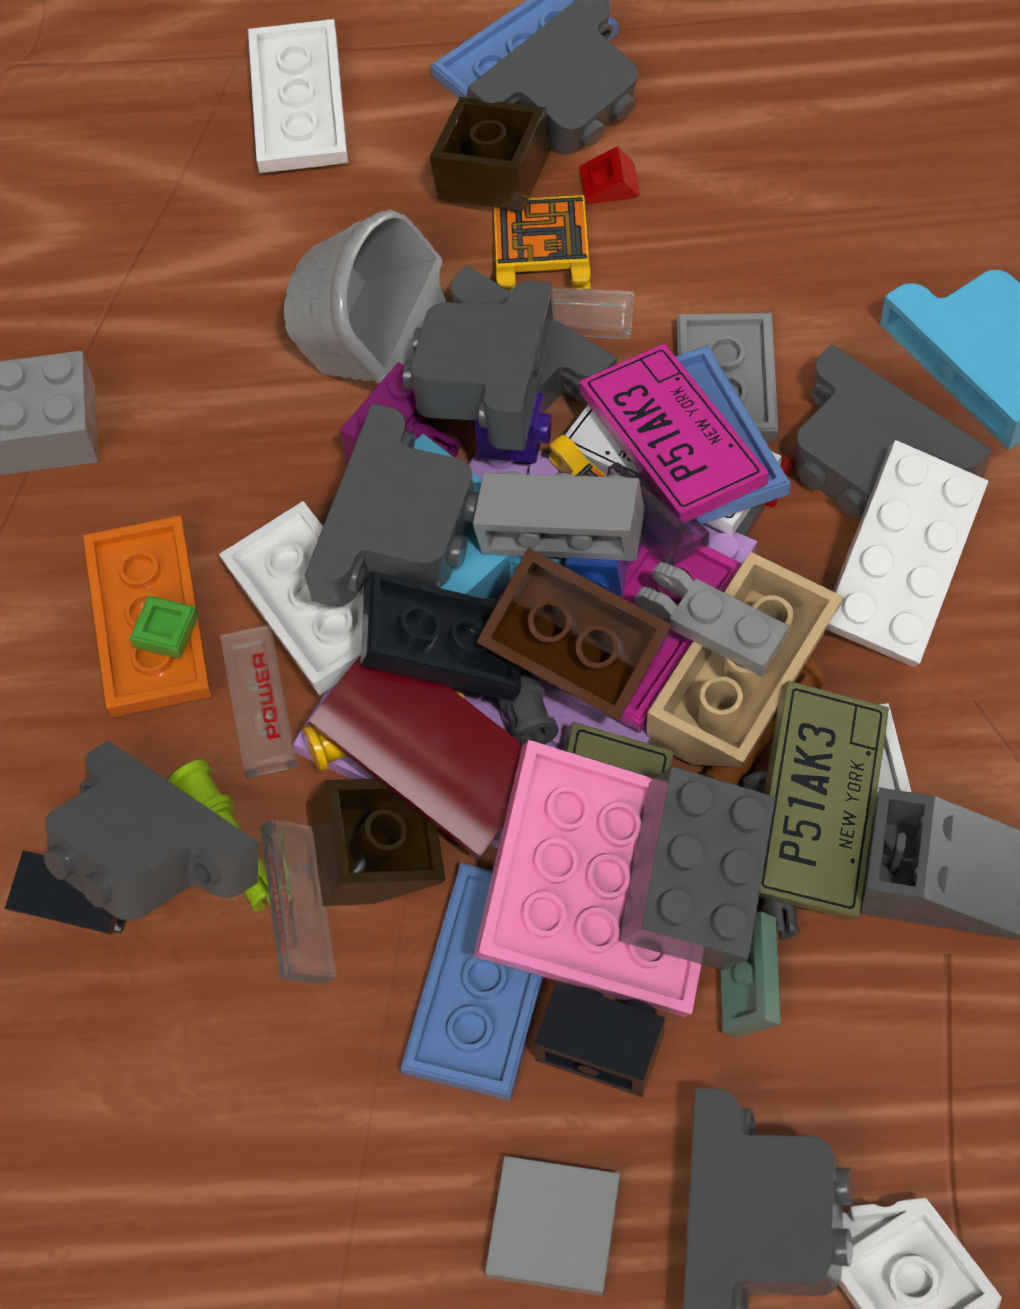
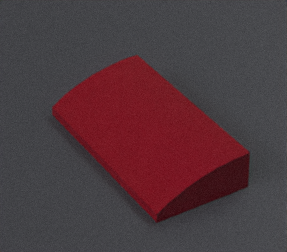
(425, 749)

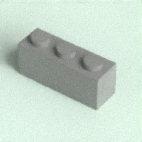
(559, 515)

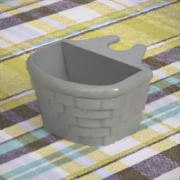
(363, 296)

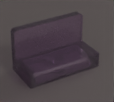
(661, 529)

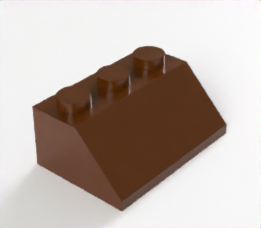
(574, 634)

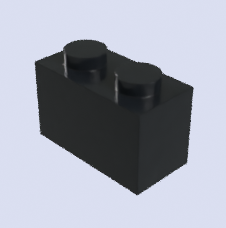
(600, 1037)

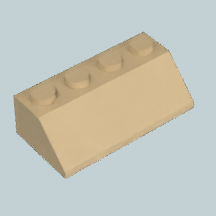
(720, 709)

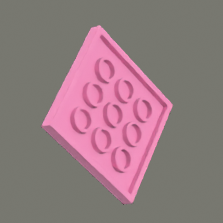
(567, 880)

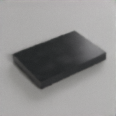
(432, 636)

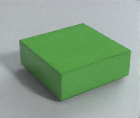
(164, 627)

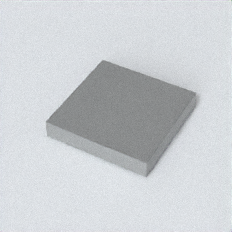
(553, 1226)

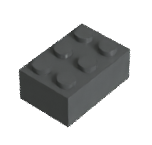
(698, 869)

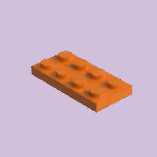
(122, 572)

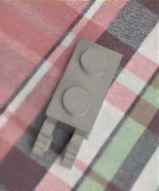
(714, 619)

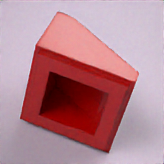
(609, 177)

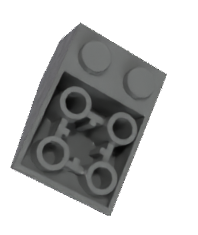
(942, 866)

